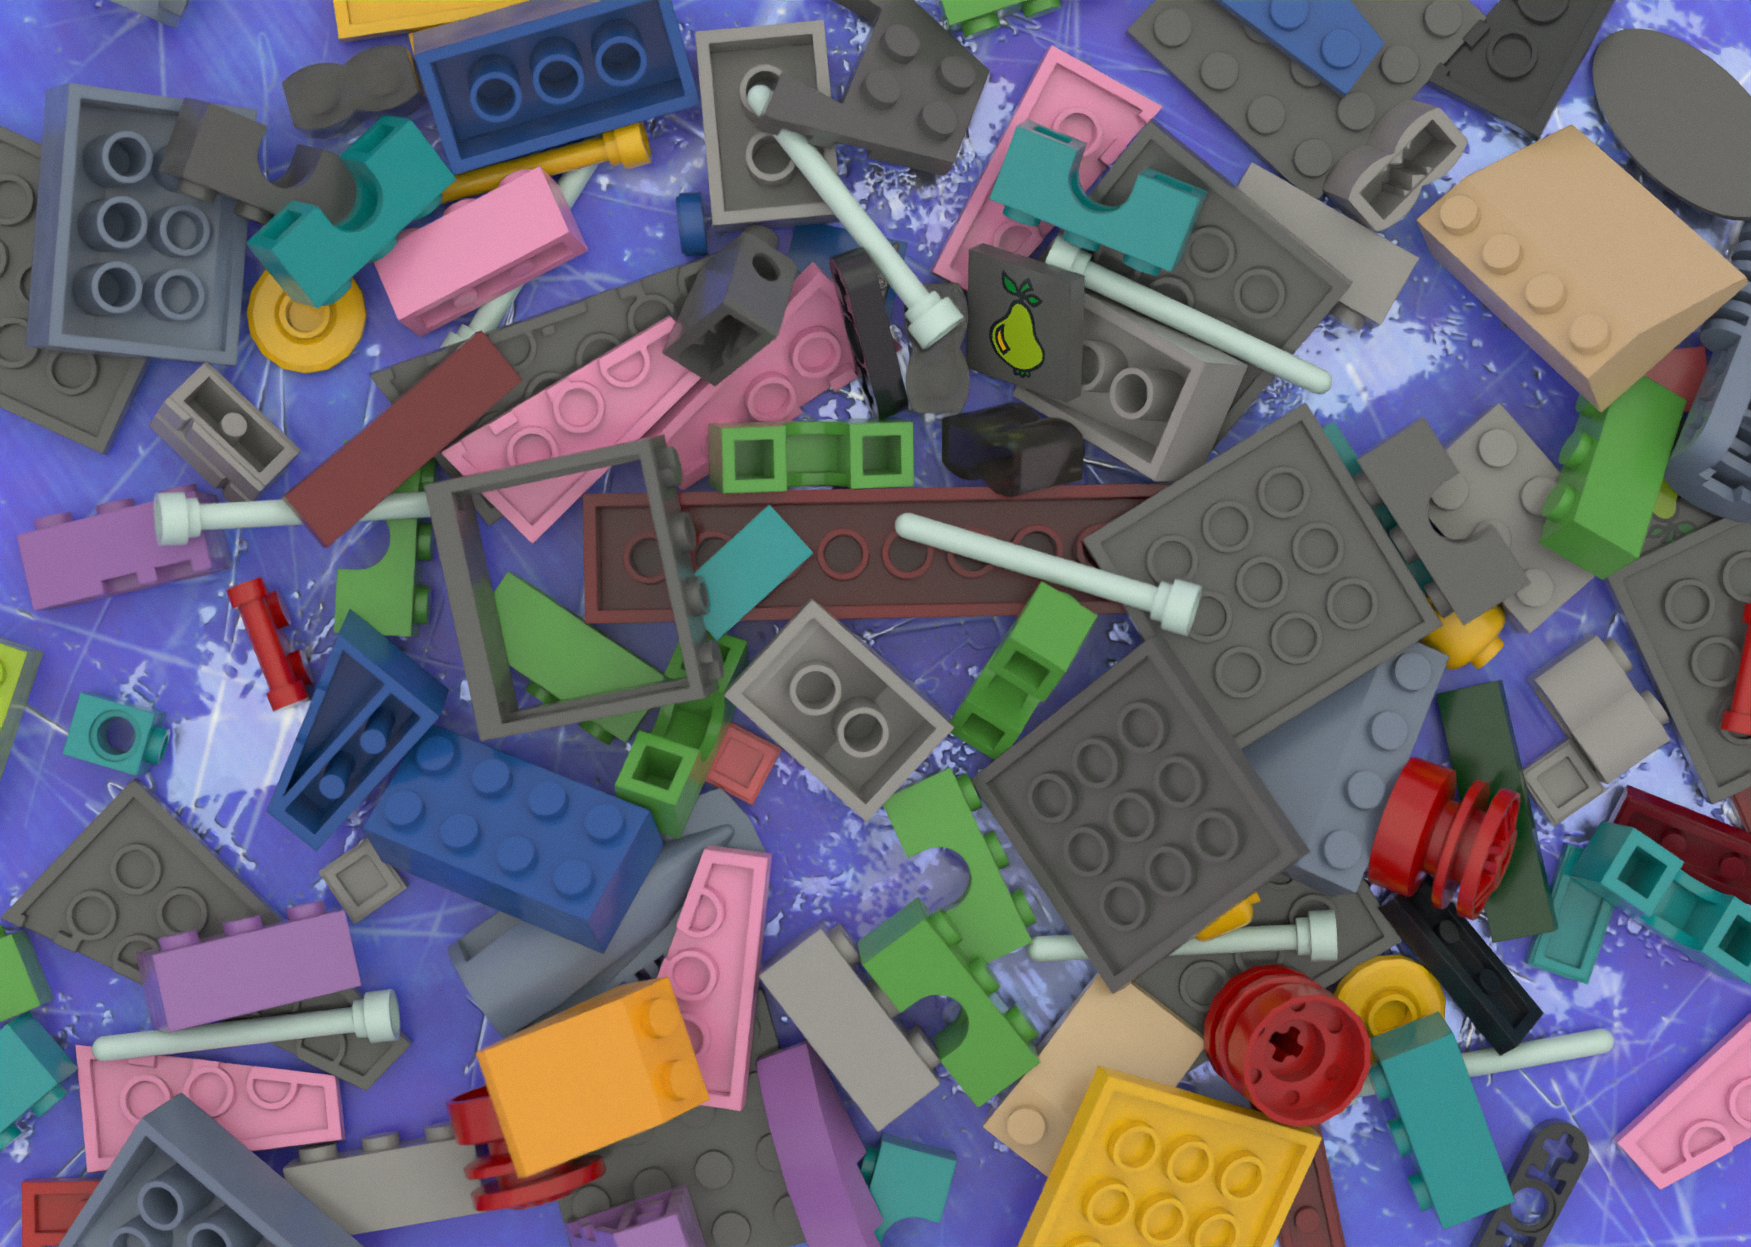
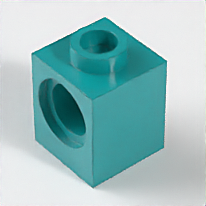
(89, 727)

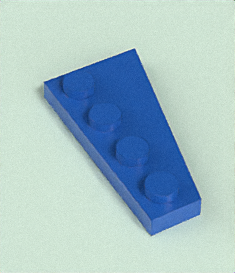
(1319, 35)

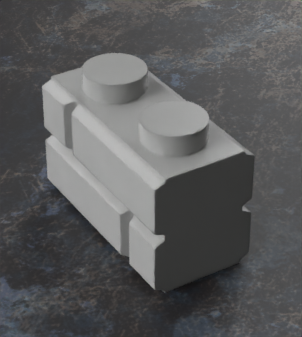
(224, 436)

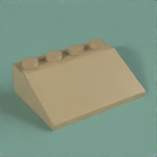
(1579, 261)

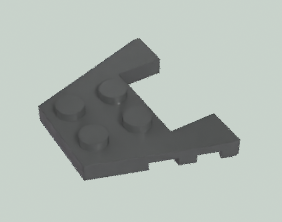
(903, 99)

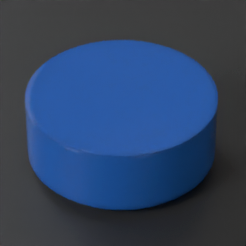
(691, 223)

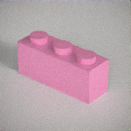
(479, 251)

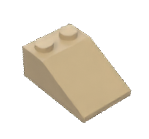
(1116, 1031)

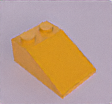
(593, 1075)

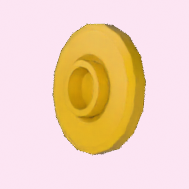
(301, 335)
(1391, 993)

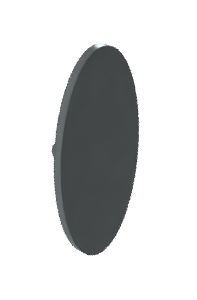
(1678, 118)

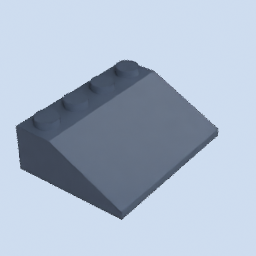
(121, 252)
(1340, 763)
(196, 1186)

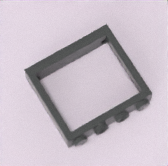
(476, 610)

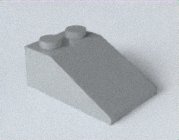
(1146, 391)
(839, 709)

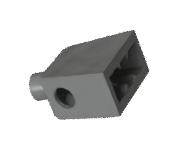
(749, 284)

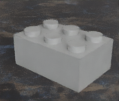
(748, 169)
(1506, 485)
(852, 1023)

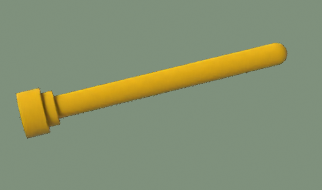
(620, 146)

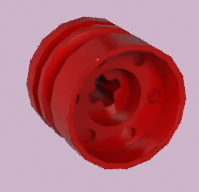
(1441, 837)
(1311, 1063)
(477, 1123)

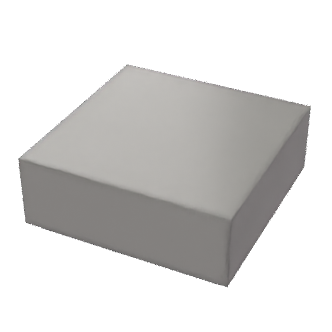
(1561, 782)
(362, 881)

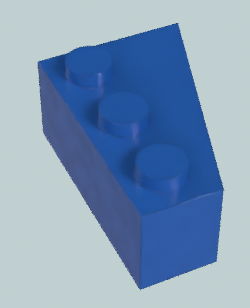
(356, 729)

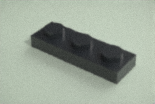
(1464, 967)

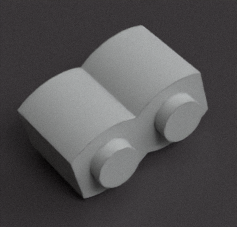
(1404, 152)
(1599, 706)

